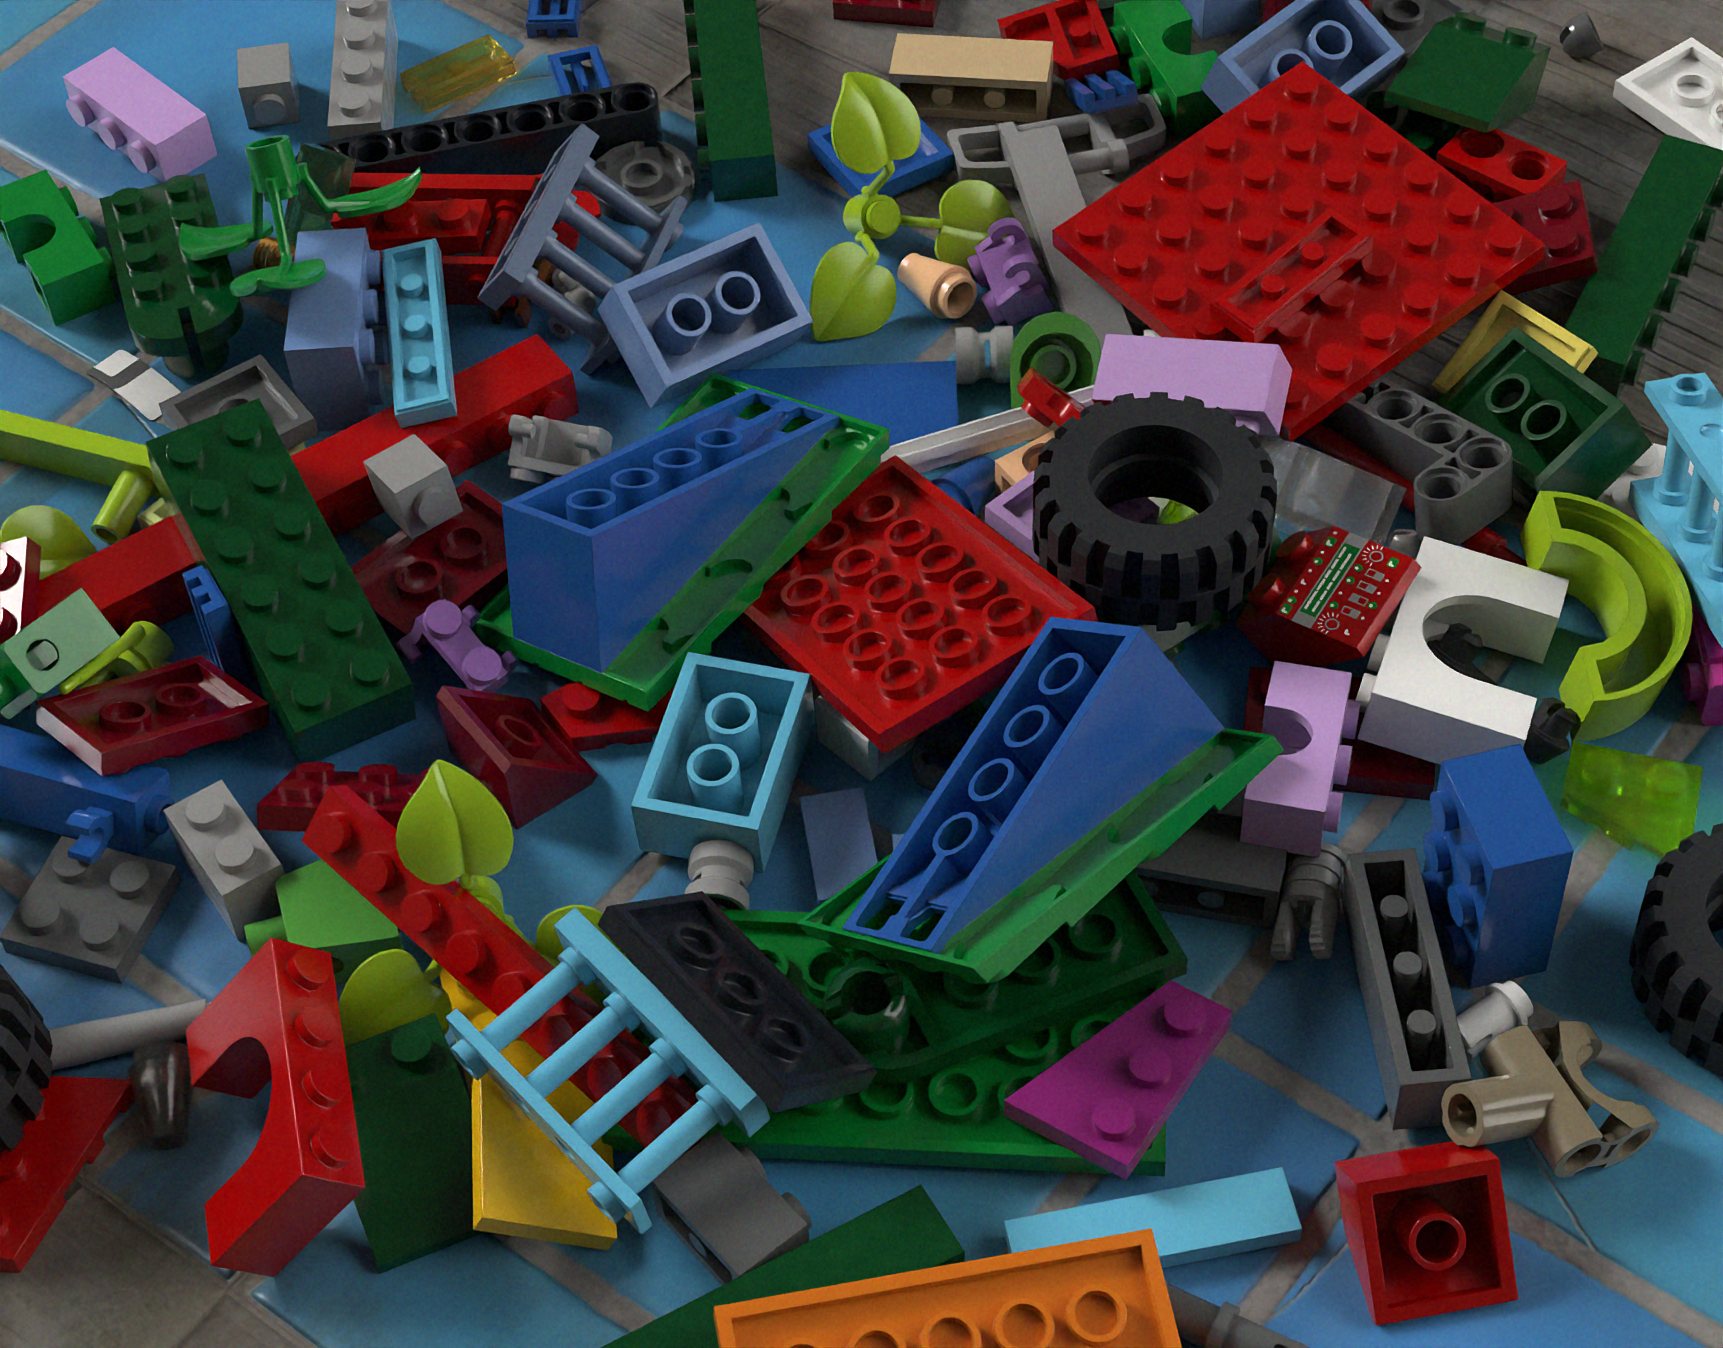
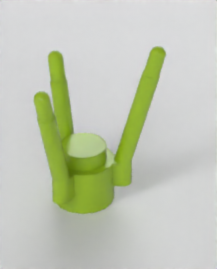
(137, 650)

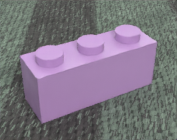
(139, 116)
(1236, 376)

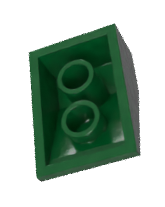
(1472, 73)
(1556, 420)
(412, 1142)

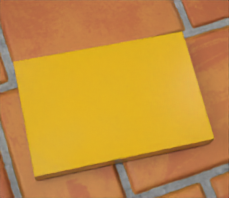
(521, 1176)

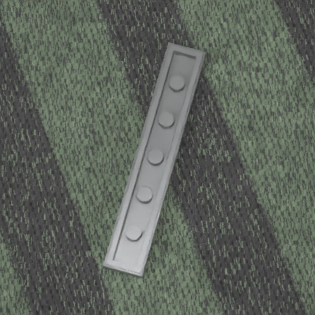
(1051, 198)

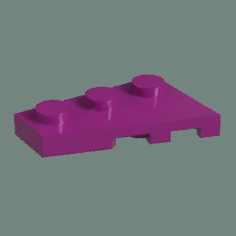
(1124, 1080)

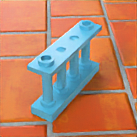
(1679, 505)
(629, 1004)

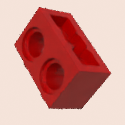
(1500, 164)

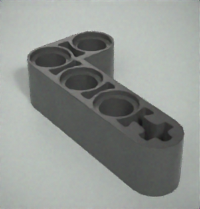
(1455, 467)

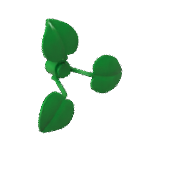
(276, 177)

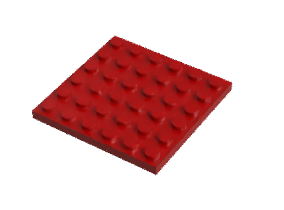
(1258, 178)

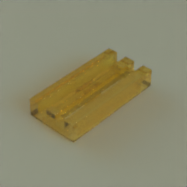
(458, 73)

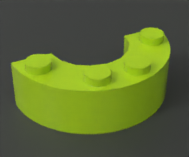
(1633, 592)

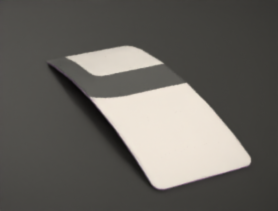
(135, 382)

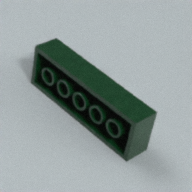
(284, 581)

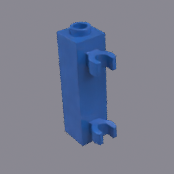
(62, 794)

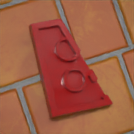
(50, 1157)

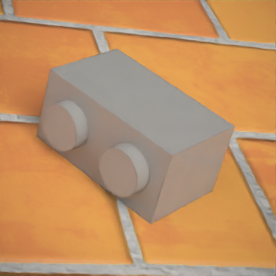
(226, 856)

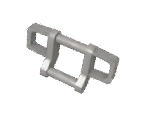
(1108, 153)

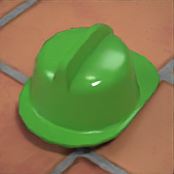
(1057, 348)

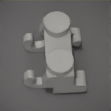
(552, 447)

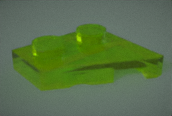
(1632, 796)

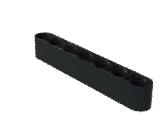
(509, 138)

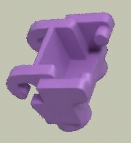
(1012, 274)
(452, 637)

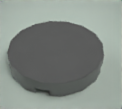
(649, 174)

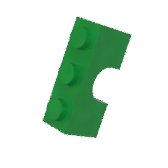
(1156, 48)
(57, 247)

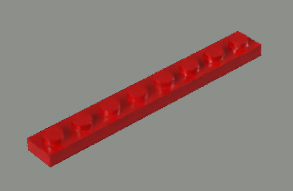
(481, 953)

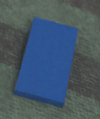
(904, 397)

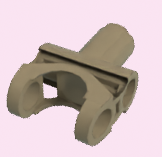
(1544, 1096)

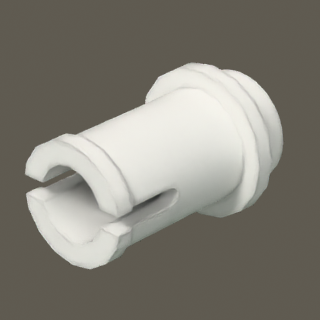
(1499, 1011)

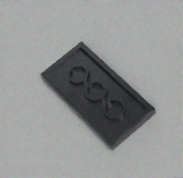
(737, 1000)

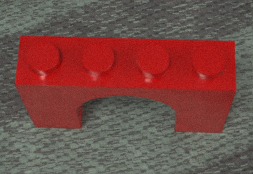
(283, 1026)

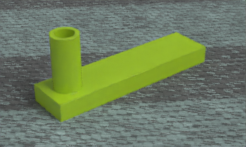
(87, 457)

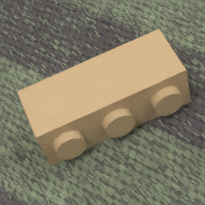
(974, 76)

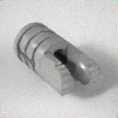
(1310, 901)

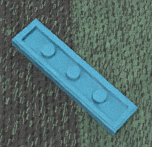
(418, 333)
(1186, 1221)

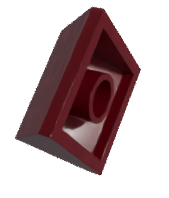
(512, 751)

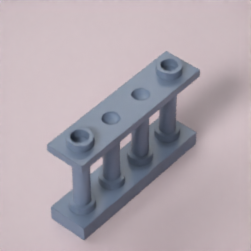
(536, 240)

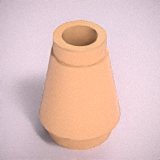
(938, 285)

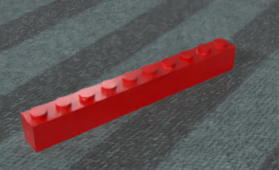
(144, 572)

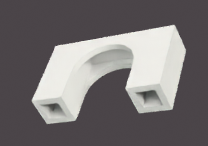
(1421, 702)

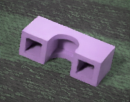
(1293, 795)

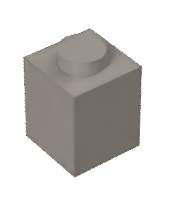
(268, 85)
(413, 486)

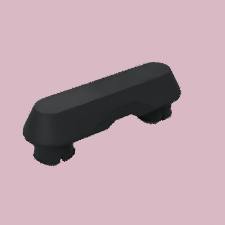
(1549, 722)

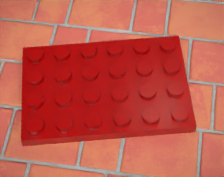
(906, 607)

